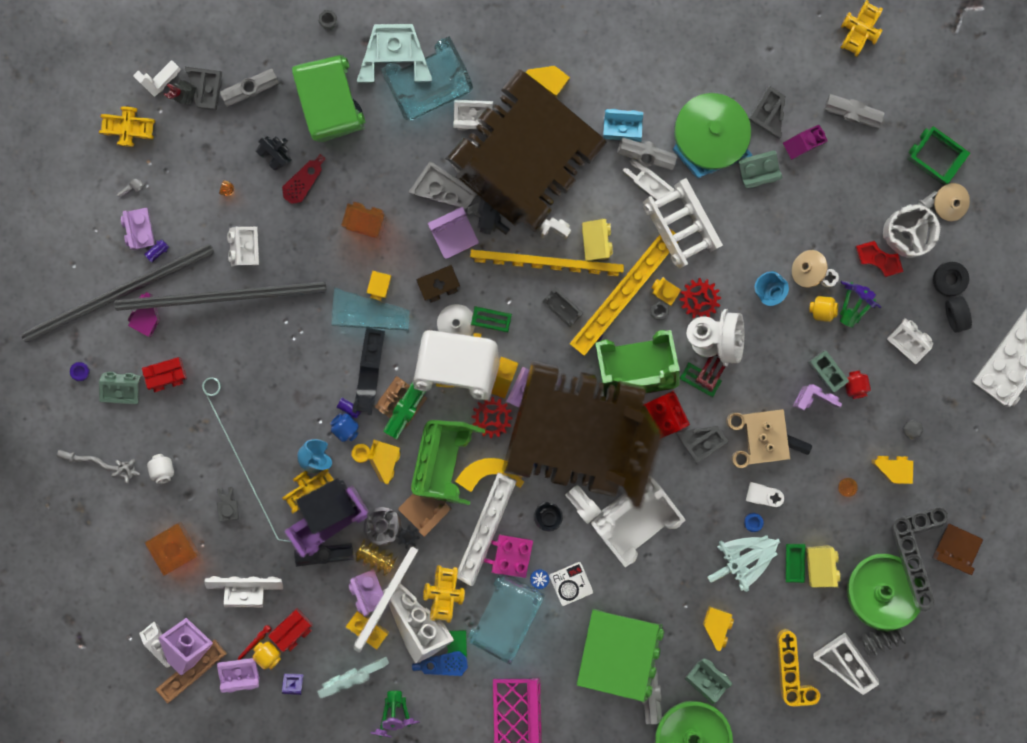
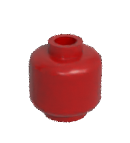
(858, 385)

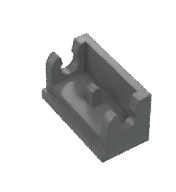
(562, 307)

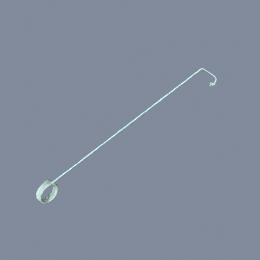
(217, 392)

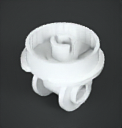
(721, 337)

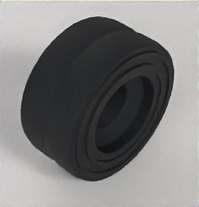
(960, 273)
(958, 314)

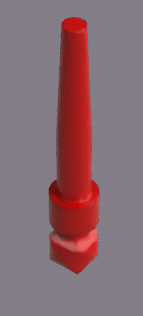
(260, 636)

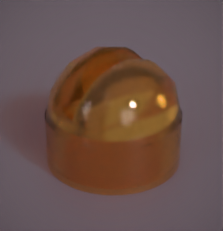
(226, 188)

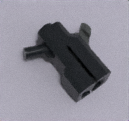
(488, 218)

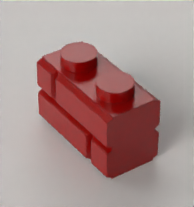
(164, 374)
(290, 630)

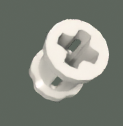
(832, 273)

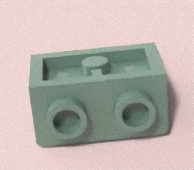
(760, 169)
(119, 388)

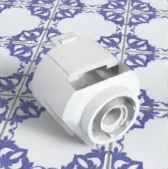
(915, 222)

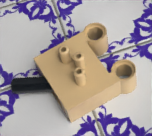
(766, 438)

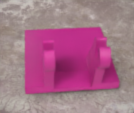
(511, 556)

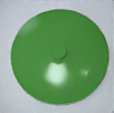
(712, 131)
(882, 593)
(693, 724)

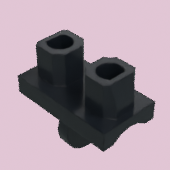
(277, 149)

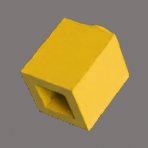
(379, 285)

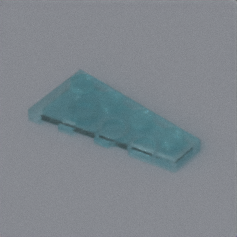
(363, 312)

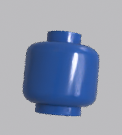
(344, 427)

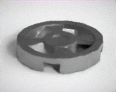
(382, 526)

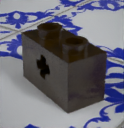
(444, 275)

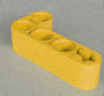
(793, 667)

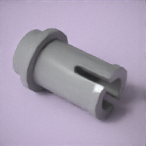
(928, 202)

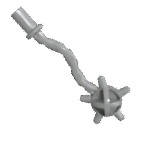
(124, 470)

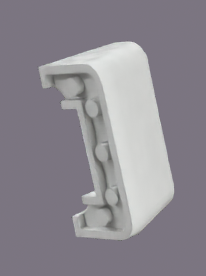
(457, 362)
(628, 528)

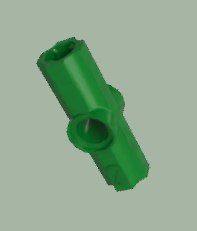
(403, 411)

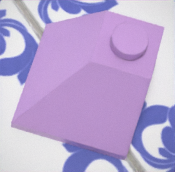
(184, 646)

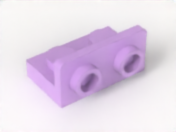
(138, 229)

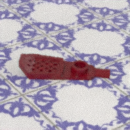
(304, 178)

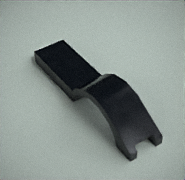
(369, 370)

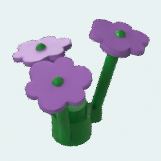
(393, 701)

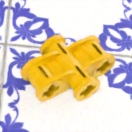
(861, 28)
(127, 126)
(312, 484)
(442, 601)

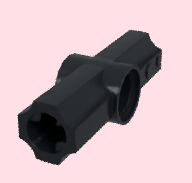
(336, 553)

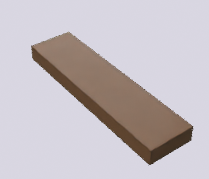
(178, 683)

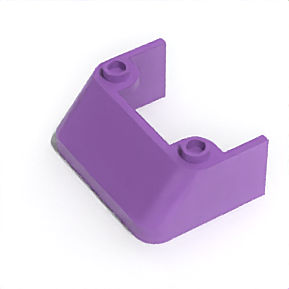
(308, 543)

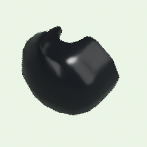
(548, 516)

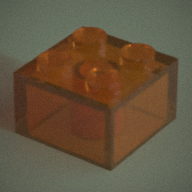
(364, 220)
(172, 548)

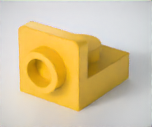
(665, 291)

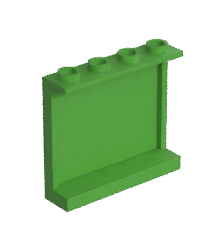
(620, 655)

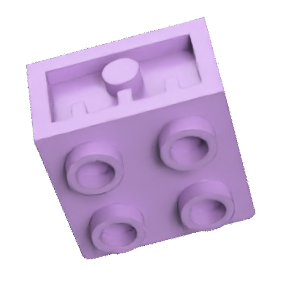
(453, 233)
(805, 398)
(367, 591)

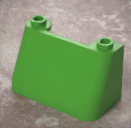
(327, 98)
(642, 363)

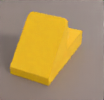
(504, 377)

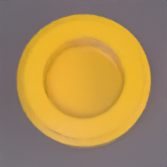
(360, 453)

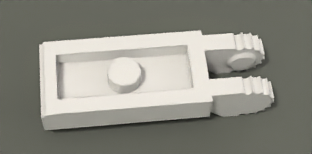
(648, 181)

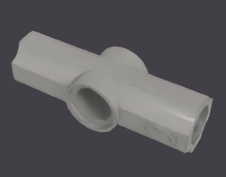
(261, 82)
(854, 111)
(647, 153)
(652, 705)

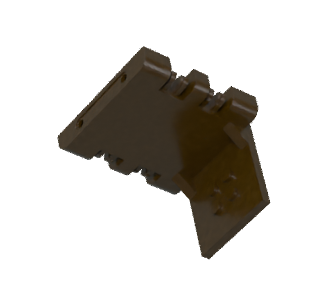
(525, 152)
(584, 434)

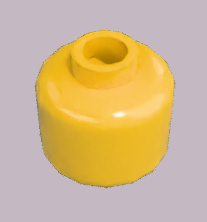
(824, 308)
(266, 655)

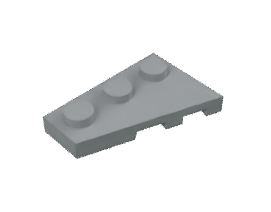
(442, 187)

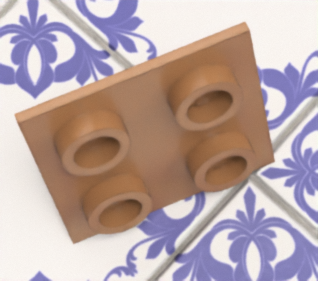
(392, 396)

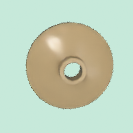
(945, 202)
(816, 271)

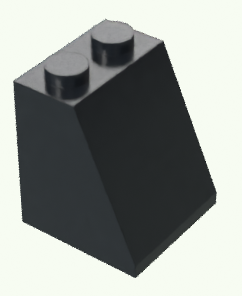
(326, 505)

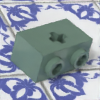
(828, 371)

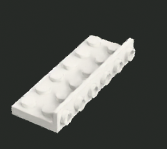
(1006, 370)

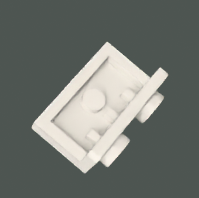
(467, 112)
(560, 227)

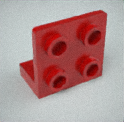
(667, 413)

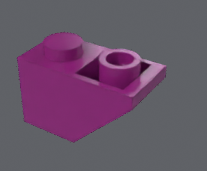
(805, 141)
(144, 319)

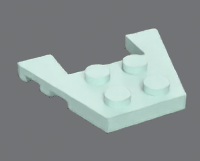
(393, 45)
(351, 677)

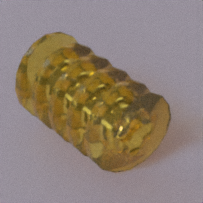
(375, 558)

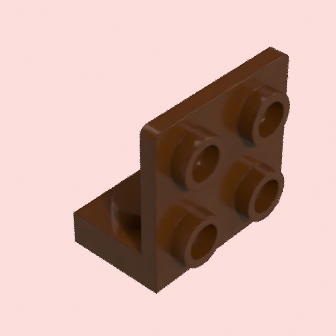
(958, 549)

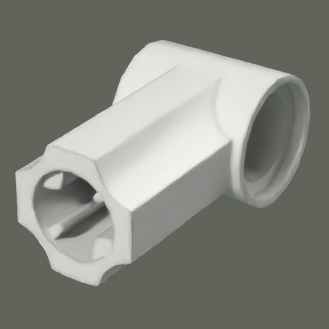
(585, 507)

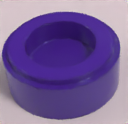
(79, 371)

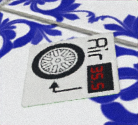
(571, 583)

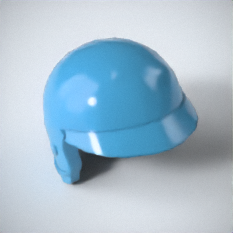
(771, 288)
(313, 456)

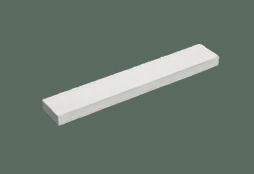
(485, 529)
(385, 599)

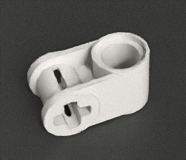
(761, 495)

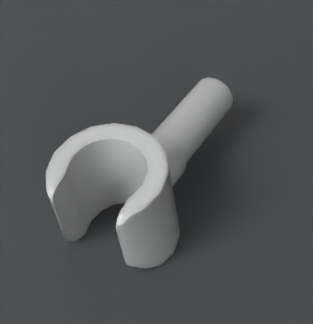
(135, 184)

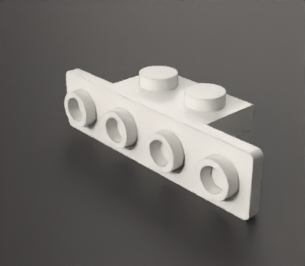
(242, 591)

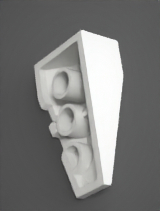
(419, 633)

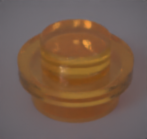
(848, 487)

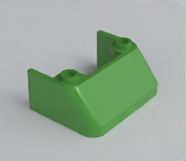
(438, 458)

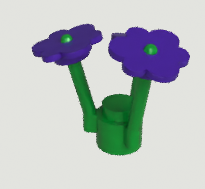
(851, 316)

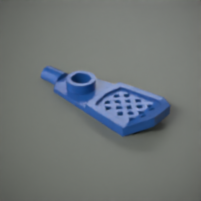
(440, 664)

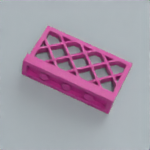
(534, 710)

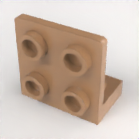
(424, 512)

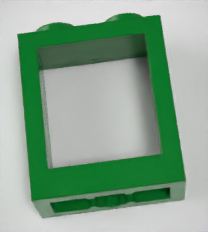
(944, 139)

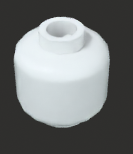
(160, 469)

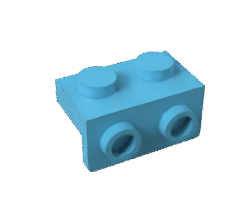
(623, 124)

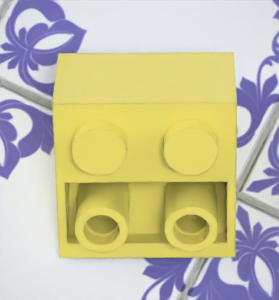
(596, 240)
(822, 566)

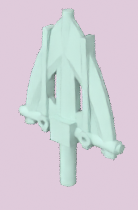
(762, 548)

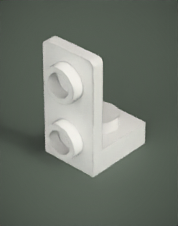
(158, 83)
(150, 640)

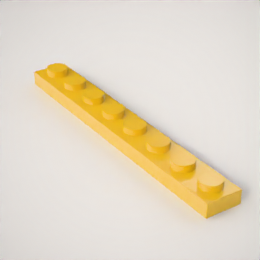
(555, 263)
(621, 296)

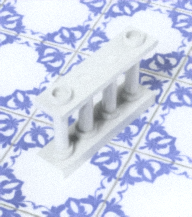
(691, 207)

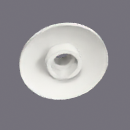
(454, 312)

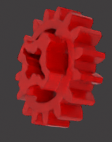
(703, 290)
(500, 427)

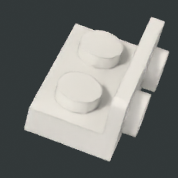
(243, 246)
(911, 341)

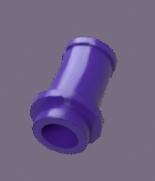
(157, 250)
(347, 407)

